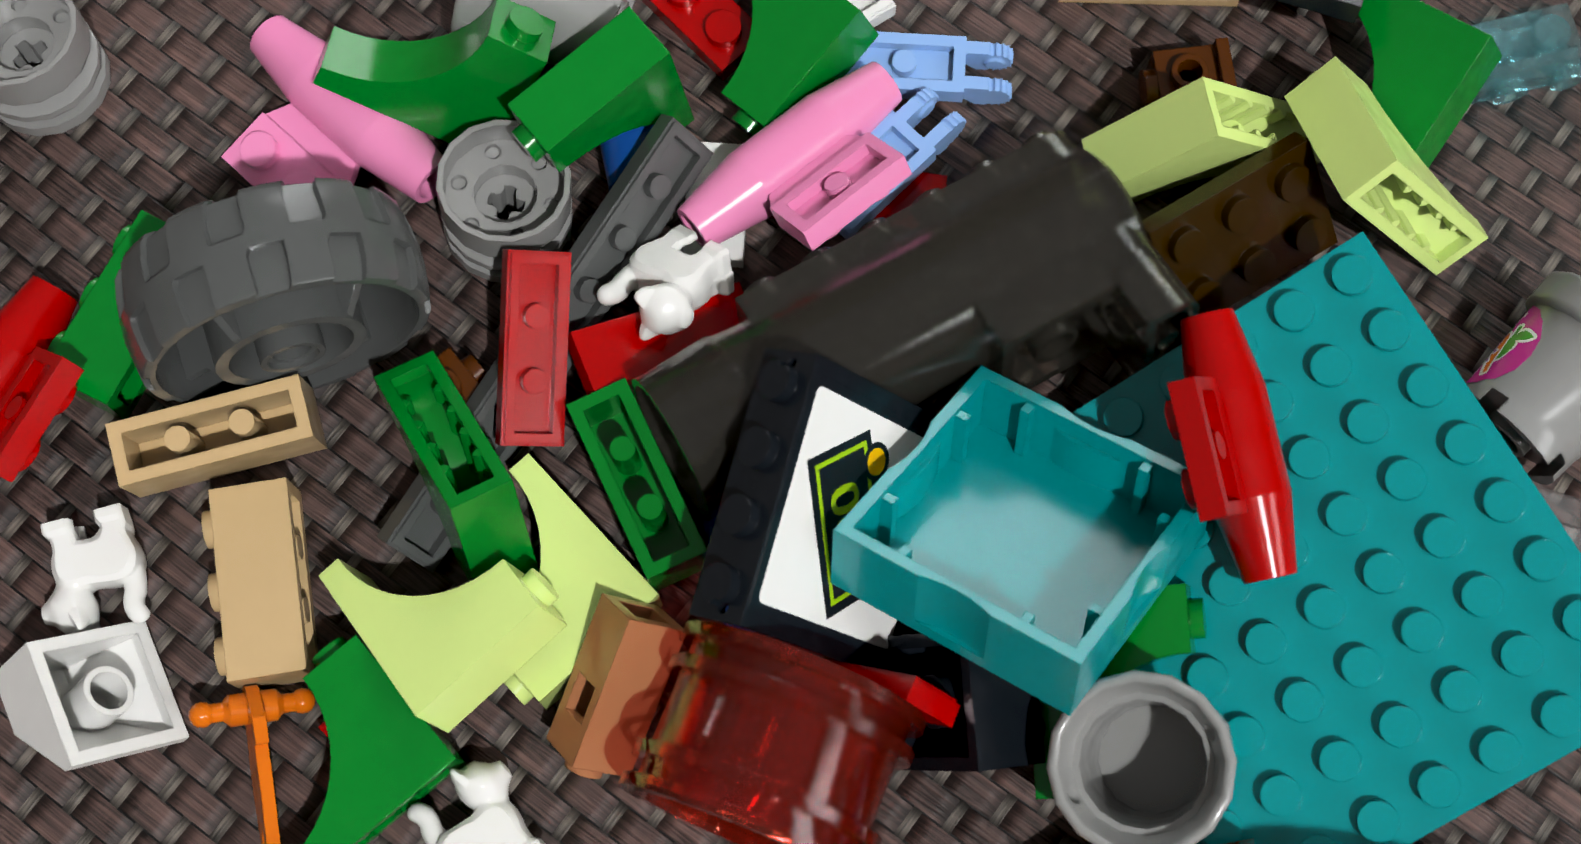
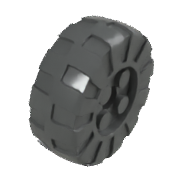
(271, 289)

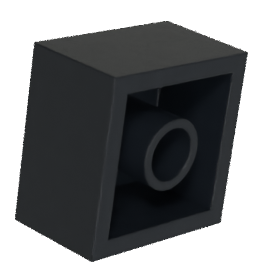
(996, 720)

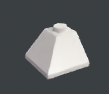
(91, 696)

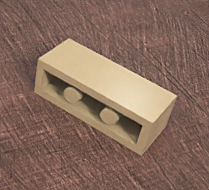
(216, 436)
(260, 583)

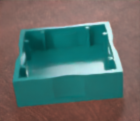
(1019, 538)

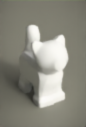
(670, 282)
(87, 565)
(494, 818)

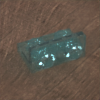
(1536, 52)

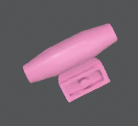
(324, 131)
(807, 166)

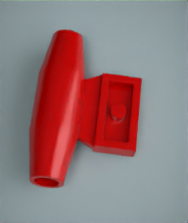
(32, 380)
(1232, 446)

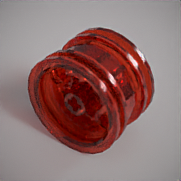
(771, 742)

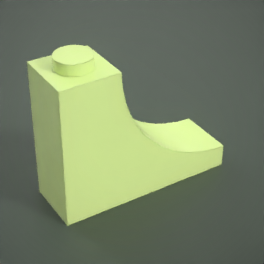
(1191, 136)
(1379, 169)
(580, 568)
(453, 644)

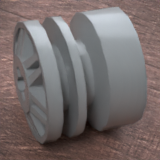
(49, 67)
(485, 177)

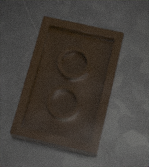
(1246, 225)

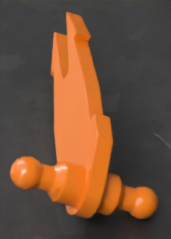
(254, 710)

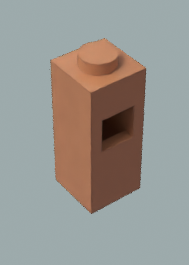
(614, 686)

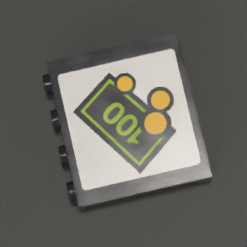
(799, 467)

